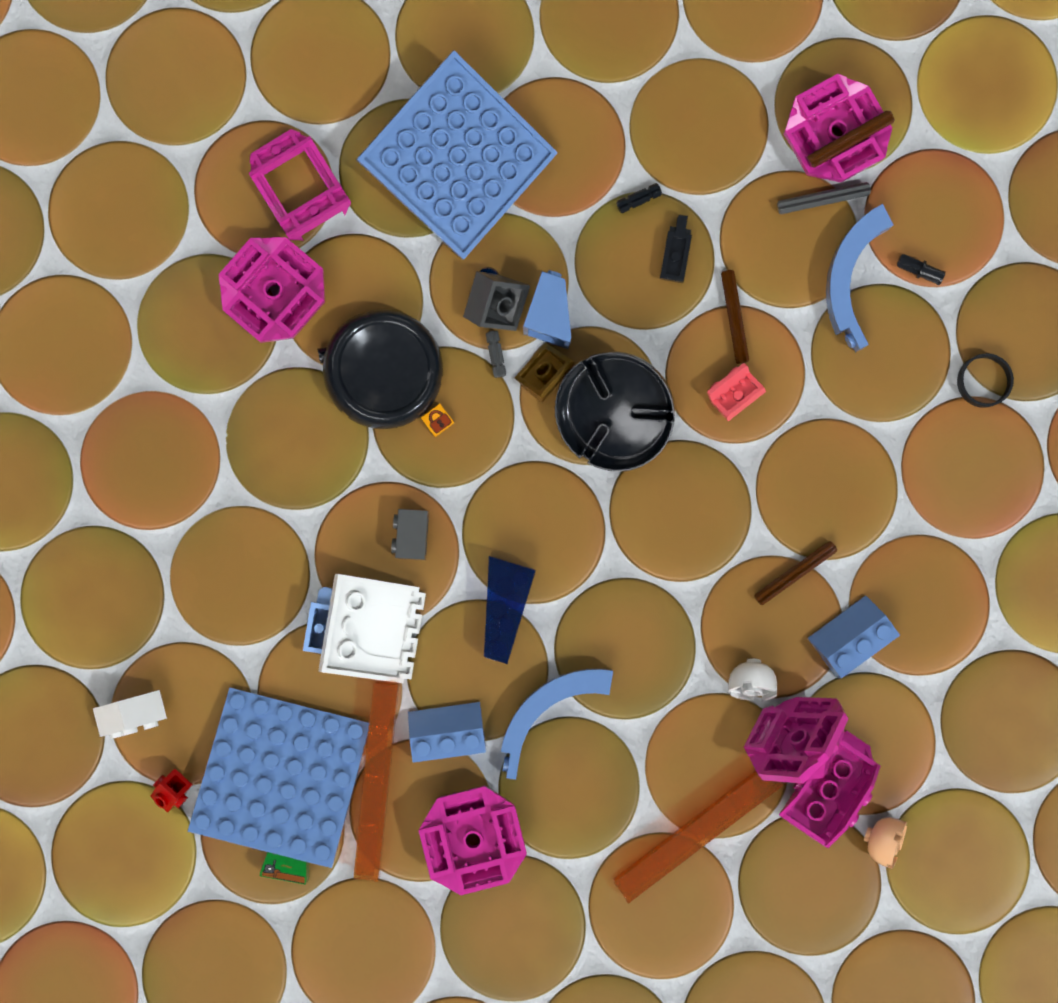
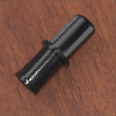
(921, 269)

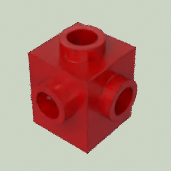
(171, 790)

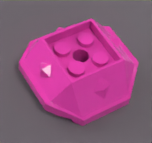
(839, 105)
(258, 268)
(796, 739)
(466, 866)

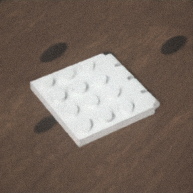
(371, 629)

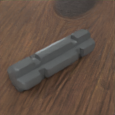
(496, 354)

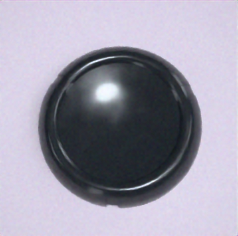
(383, 369)
(615, 411)

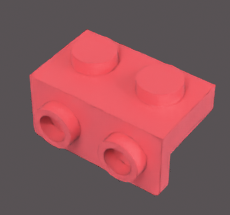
(735, 392)

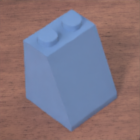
(549, 311)

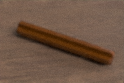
(850, 139)
(735, 316)
(795, 573)

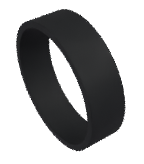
(1007, 369)

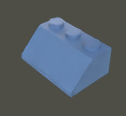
(853, 637)
(446, 732)

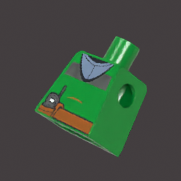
(285, 869)

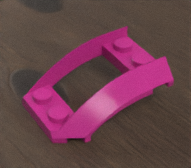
(314, 211)

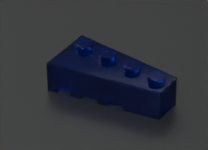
(506, 601)

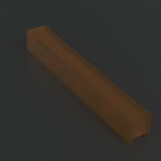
(376, 781)
(694, 835)

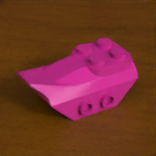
(831, 804)

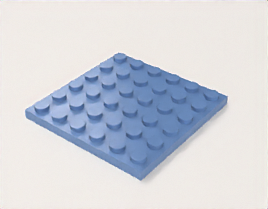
(457, 155)
(279, 777)

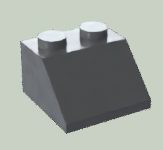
(496, 301)

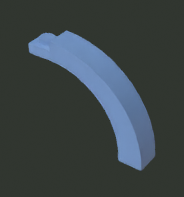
(840, 273)
(555, 690)

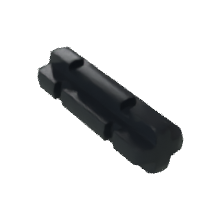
(639, 198)

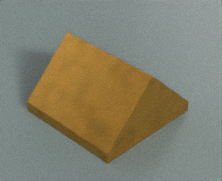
(544, 372)

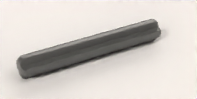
(823, 198)

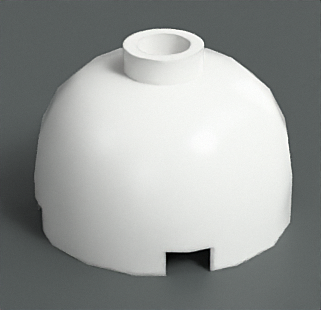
(752, 680)

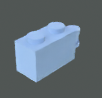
(317, 621)

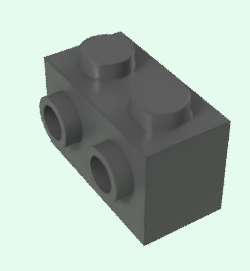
(411, 534)

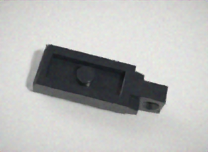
(676, 251)

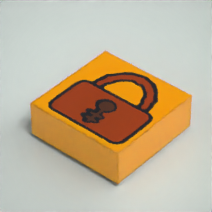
(437, 420)

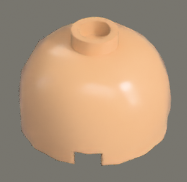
(886, 840)

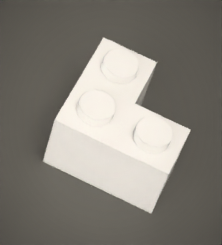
(126, 715)

